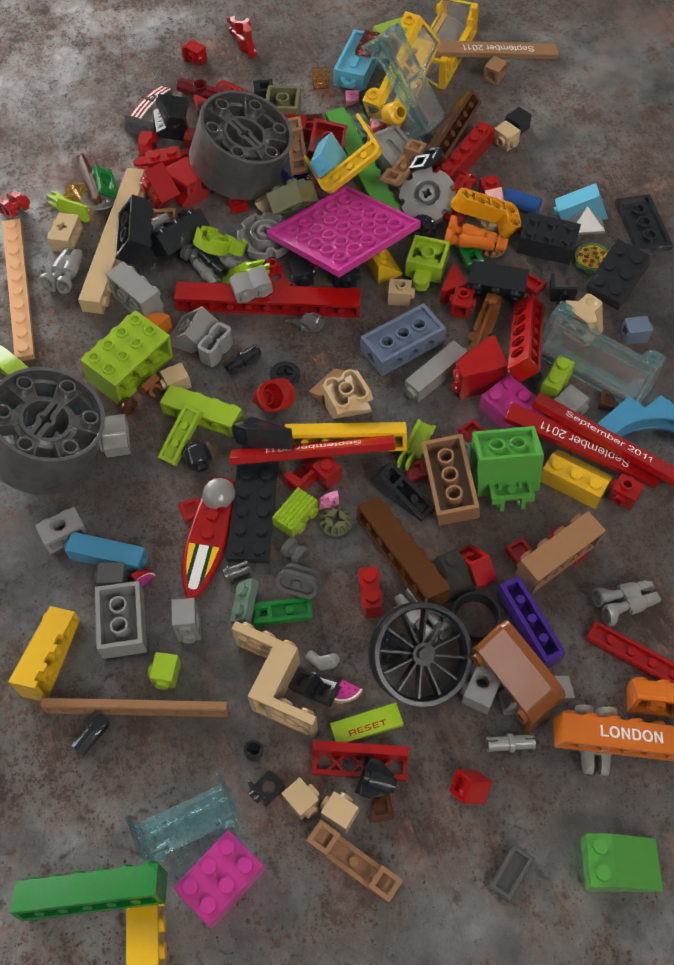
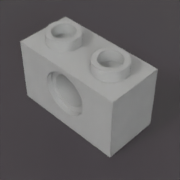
(53, 537)
(186, 620)
(478, 697)

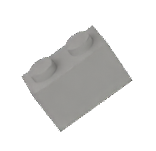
(192, 329)

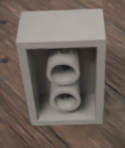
(133, 290)
(120, 620)

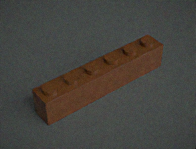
(454, 124)
(402, 552)

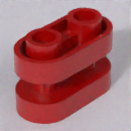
(15, 202)

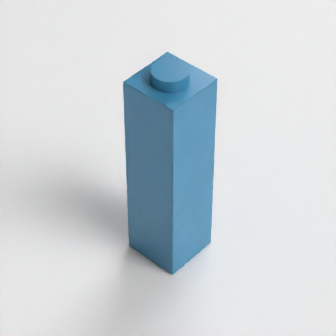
(100, 550)

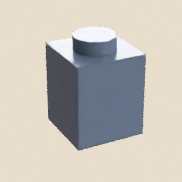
(636, 330)

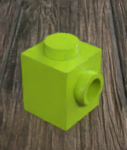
(164, 670)

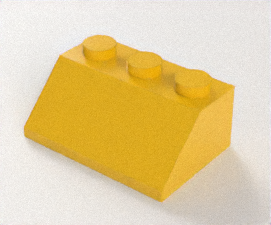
(575, 478)

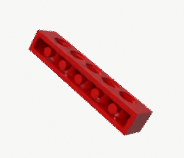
(526, 338)

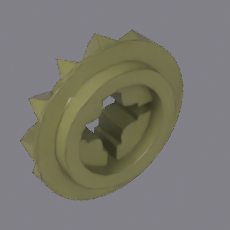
(341, 526)

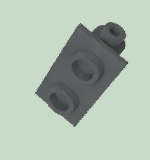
(136, 125)

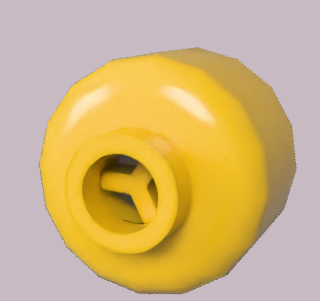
(393, 113)

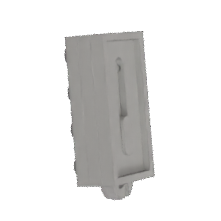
(392, 144)

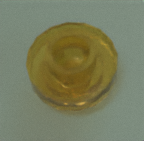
(75, 191)

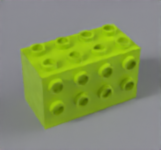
(127, 357)

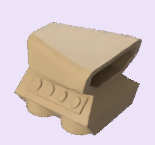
(589, 312)
(346, 395)

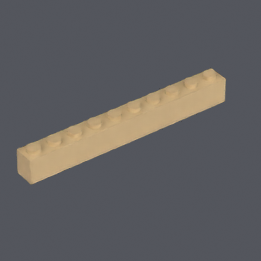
(96, 289)

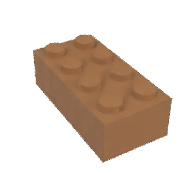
(450, 479)
(559, 552)

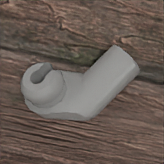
(323, 662)

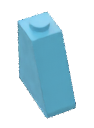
(327, 156)
(576, 201)

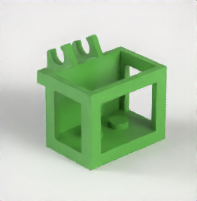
(507, 465)

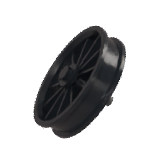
(421, 654)

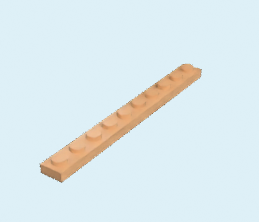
(18, 290)

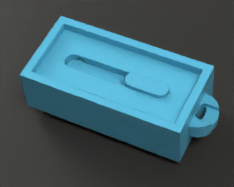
(351, 69)

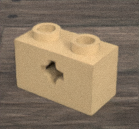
(64, 232)

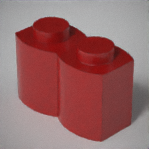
(370, 592)

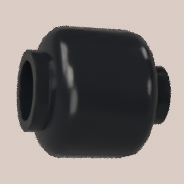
(197, 456)

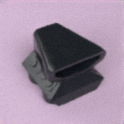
(171, 116)

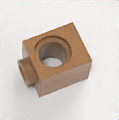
(495, 70)

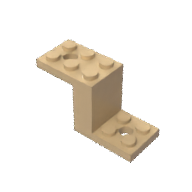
(273, 680)

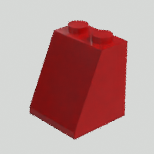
(479, 369)

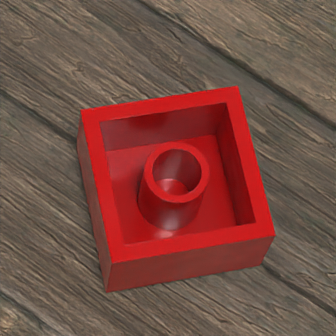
(159, 186)

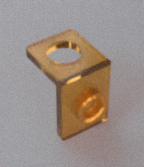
(320, 78)

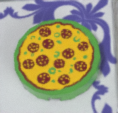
(589, 257)

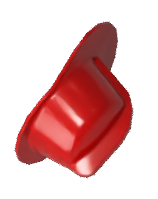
(274, 395)

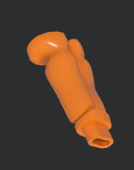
(473, 237)

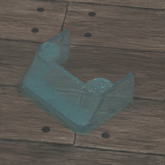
(184, 823)

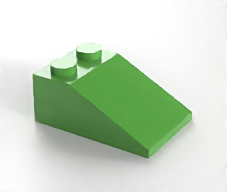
(620, 863)

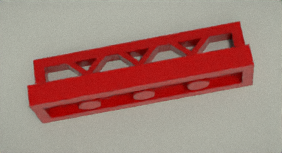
(357, 751)

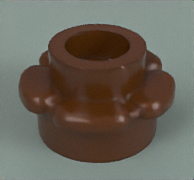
(128, 406)

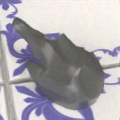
(309, 322)

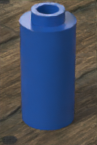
(523, 201)

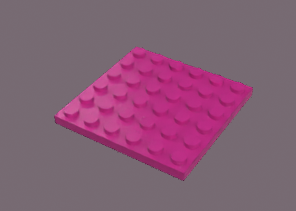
(343, 230)

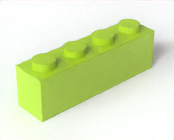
(217, 414)

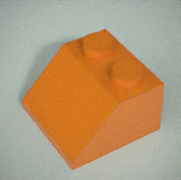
(650, 697)

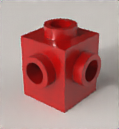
(462, 302)
(625, 491)

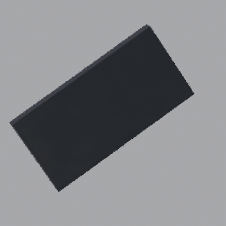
(643, 224)

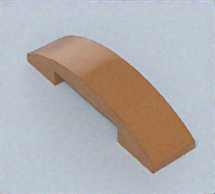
(298, 149)
(400, 170)
(354, 862)

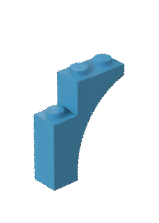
(632, 416)

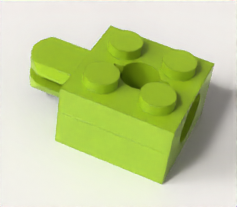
(426, 261)

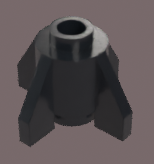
(375, 779)

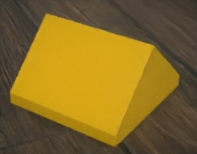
(383, 267)

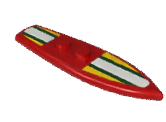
(205, 546)

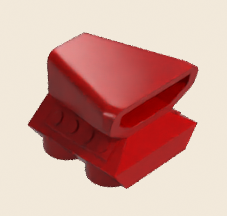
(188, 184)

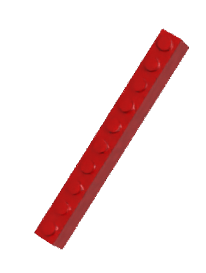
(282, 301)

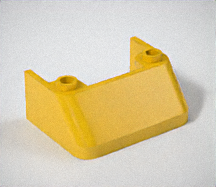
(352, 165)

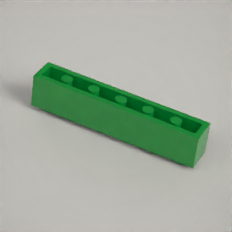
(89, 892)

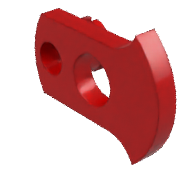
(276, 270)

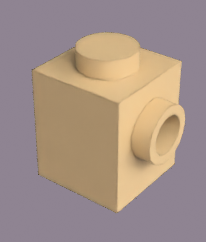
(506, 136)
(400, 292)
(176, 376)
(302, 799)
(339, 810)

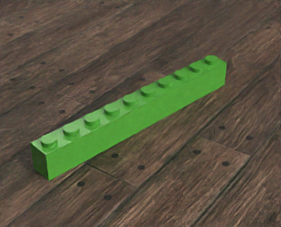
(369, 178)

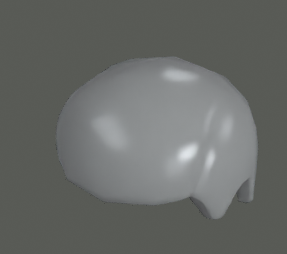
(218, 493)

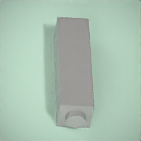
(433, 372)

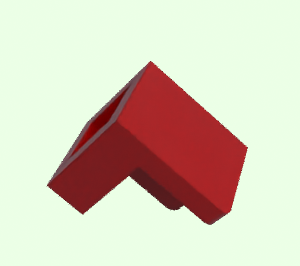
(299, 479)
(470, 786)

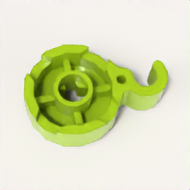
(214, 243)

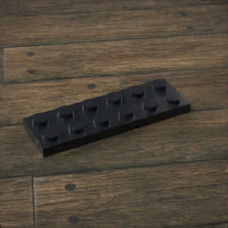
(253, 512)

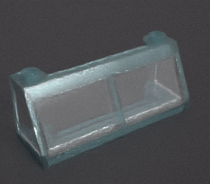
(407, 79)
(599, 358)

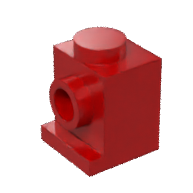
(194, 53)

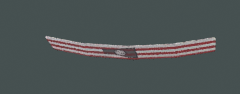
(147, 101)

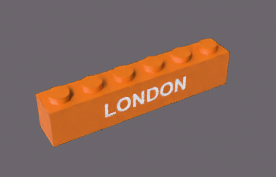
(614, 735)

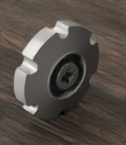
(416, 194)
(254, 231)

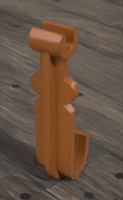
(485, 321)

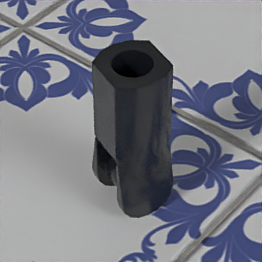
(91, 734)

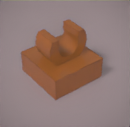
(149, 385)

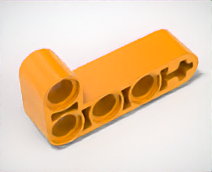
(489, 209)

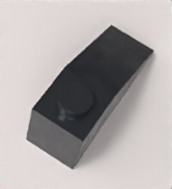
(262, 434)
(402, 491)

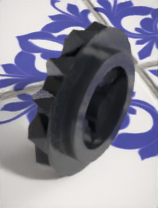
(427, 222)
(292, 370)

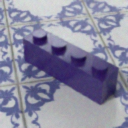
(530, 621)

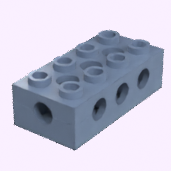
(402, 339)

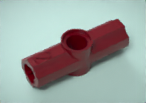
(196, 87)

